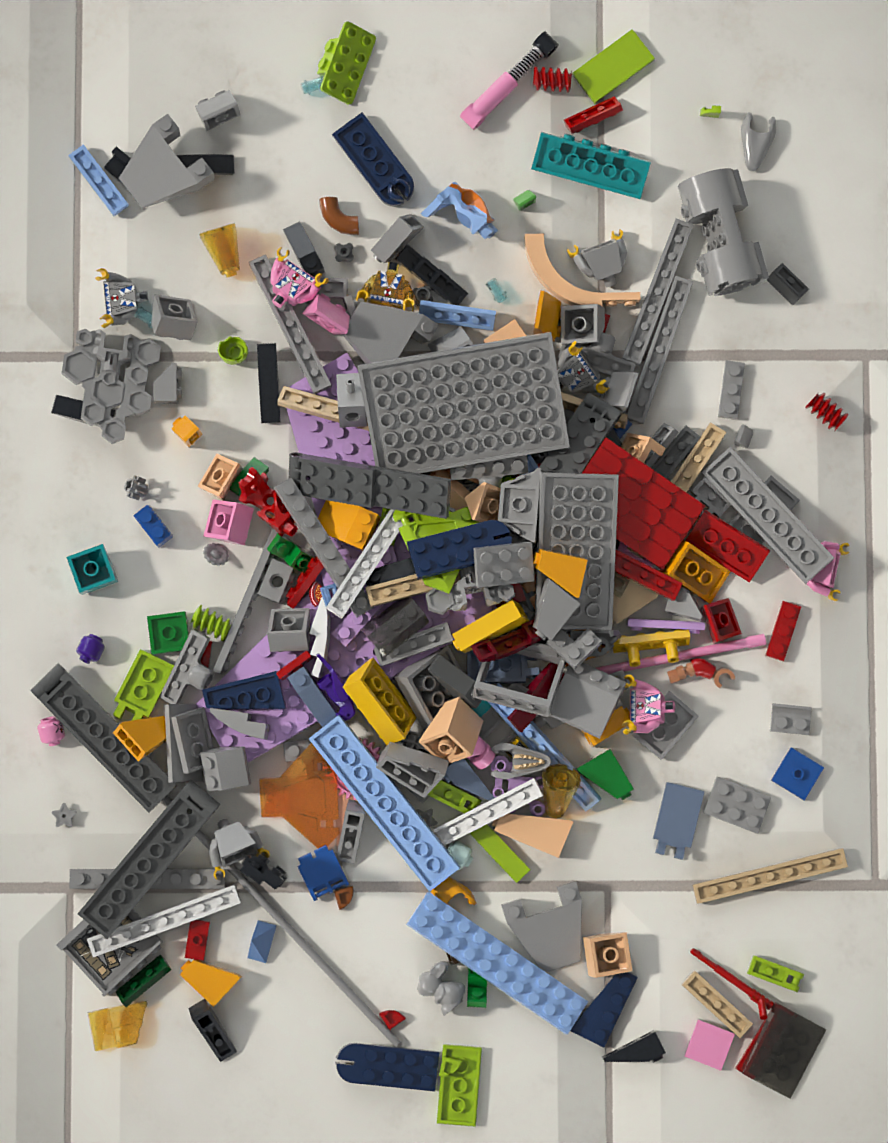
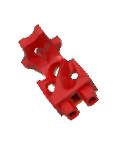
(256, 492)

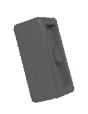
(787, 284)

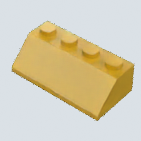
(380, 702)

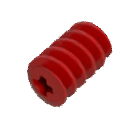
(552, 79)
(827, 411)

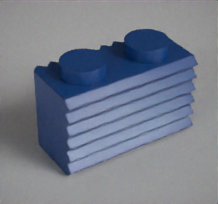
(153, 526)

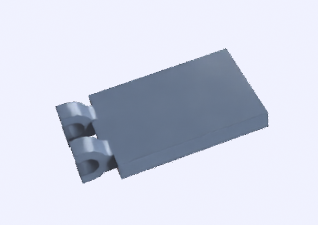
(503, 671)
(677, 818)

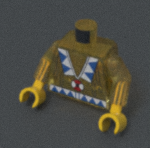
(388, 289)

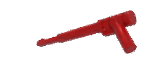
(763, 1003)

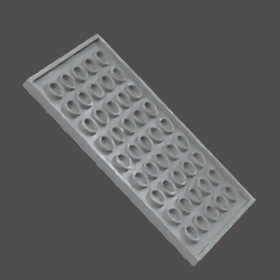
(465, 405)

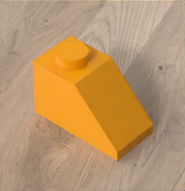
(186, 430)

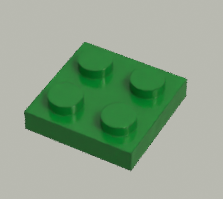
(167, 632)

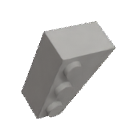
(412, 767)

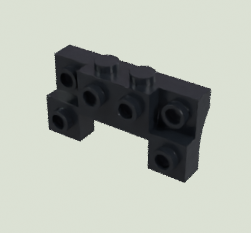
(260, 871)

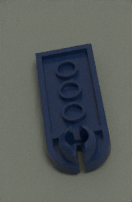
(375, 160)
(454, 548)
(388, 1066)

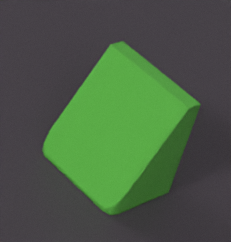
(525, 199)

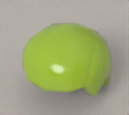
(233, 350)

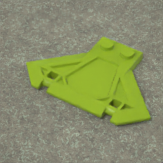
(428, 525)

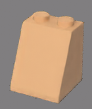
(452, 731)

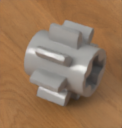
(136, 487)

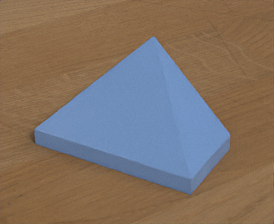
(261, 941)

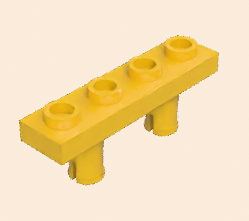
(658, 640)

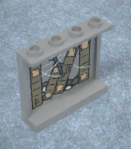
(111, 967)

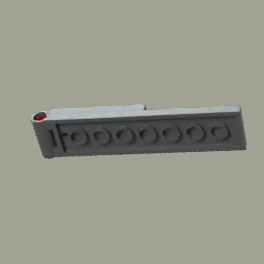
(583, 441)
(370, 485)
(95, 730)
(148, 859)

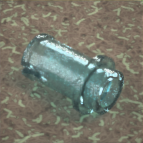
(311, 85)
(496, 290)
(145, 316)

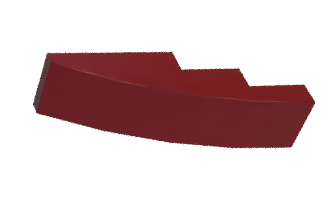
(538, 687)

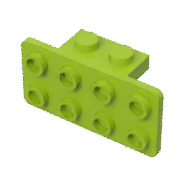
(345, 62)

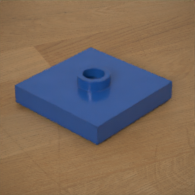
(797, 774)

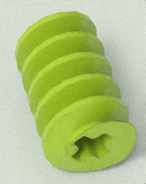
(211, 623)

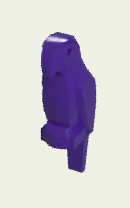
(334, 687)

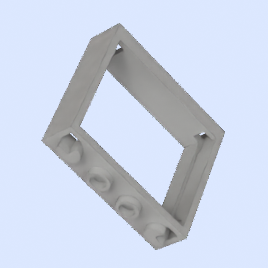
(517, 699)

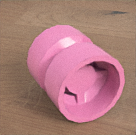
(482, 755)

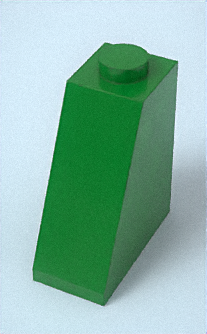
(607, 775)

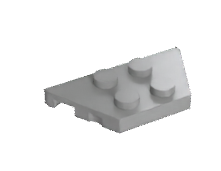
(521, 504)

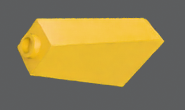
(490, 626)

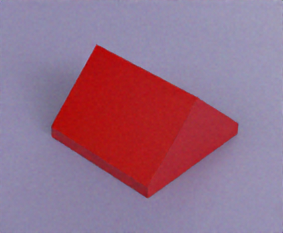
(721, 620)

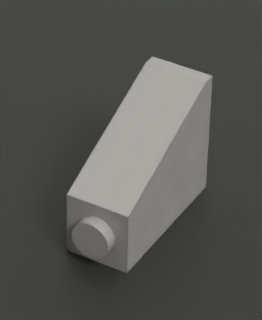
(396, 238)
(553, 610)

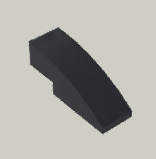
(70, 408)

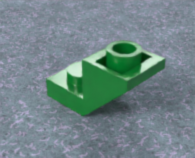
(289, 551)
(476, 990)

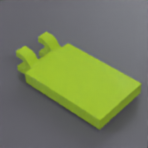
(142, 686)

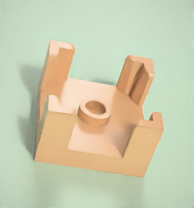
(640, 446)

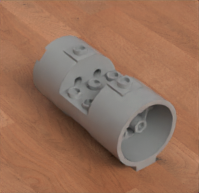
(713, 201)

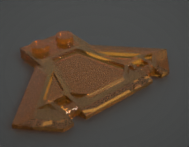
(304, 797)

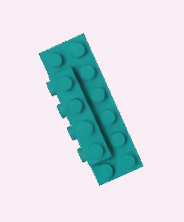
(591, 164)

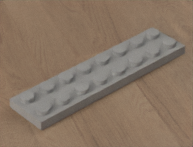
(768, 515)

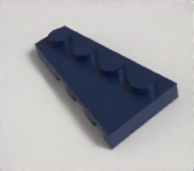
(602, 1014)

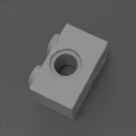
(276, 569)

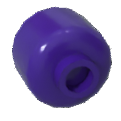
(90, 648)

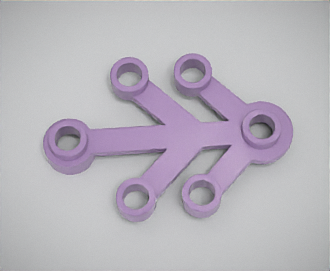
(514, 782)

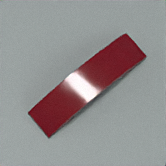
(507, 644)

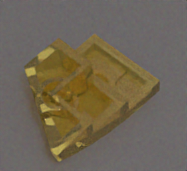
(116, 1025)

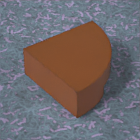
(344, 896)

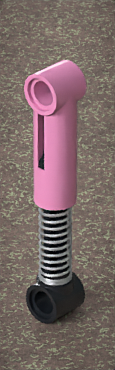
(507, 82)

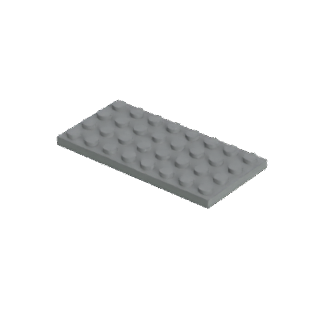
(581, 521)

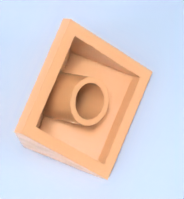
(220, 476)
(484, 502)

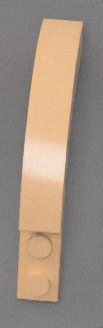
(560, 287)

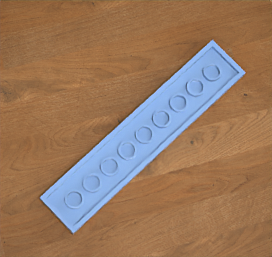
(384, 803)
(497, 963)

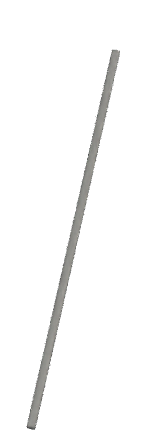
(301, 942)

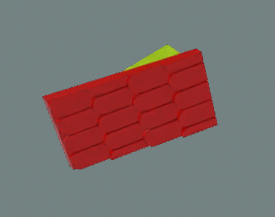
(650, 508)

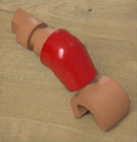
(697, 668)

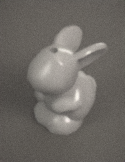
(446, 993)

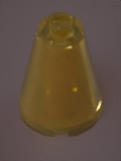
(223, 248)
(559, 789)

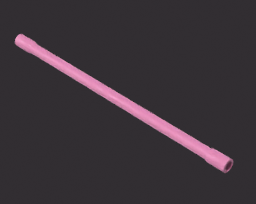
(748, 642)

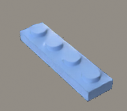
(98, 180)
(458, 315)

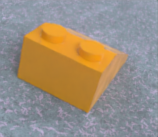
(548, 315)
(348, 523)
(696, 571)

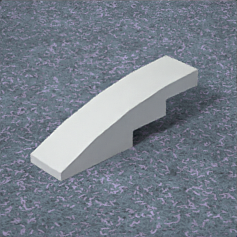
(320, 629)

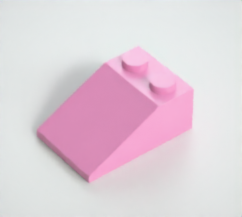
(327, 315)

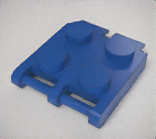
(321, 871)

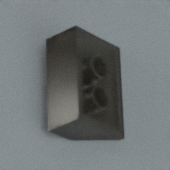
(395, 625)

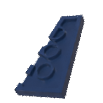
(249, 693)

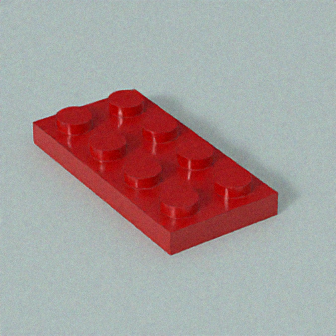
(727, 546)

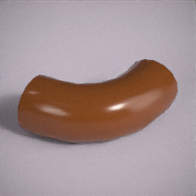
(336, 219)

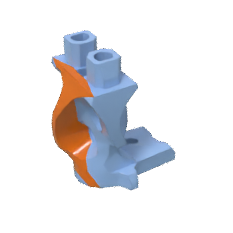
(469, 209)

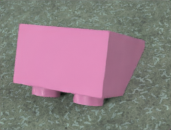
(228, 522)

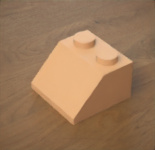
(607, 954)

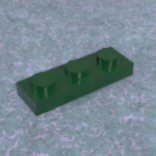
(143, 980)

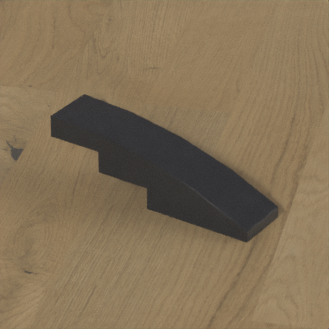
(218, 163)
(431, 276)
(268, 382)

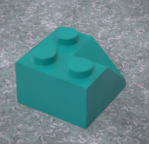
(92, 569)

